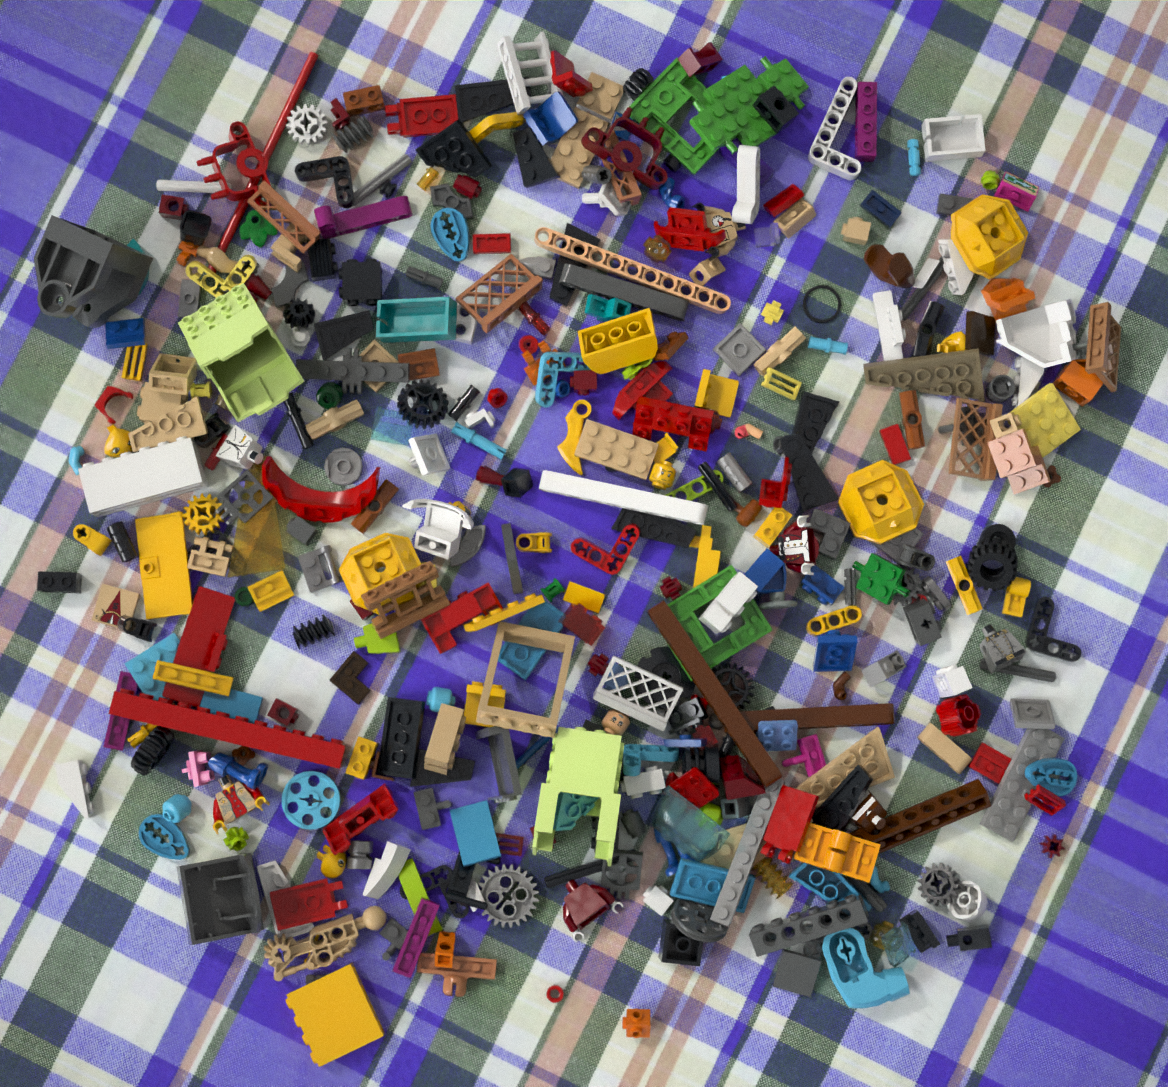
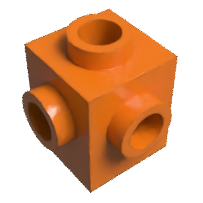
(637, 1023)

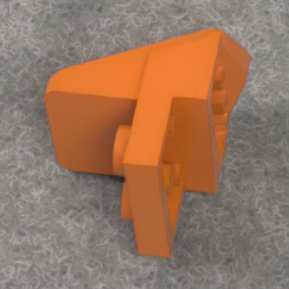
(1006, 296)

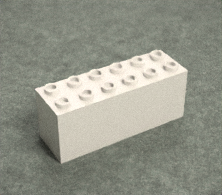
(143, 476)

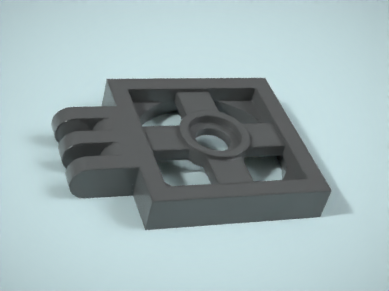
(231, 509)
(620, 885)

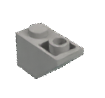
(884, 668)

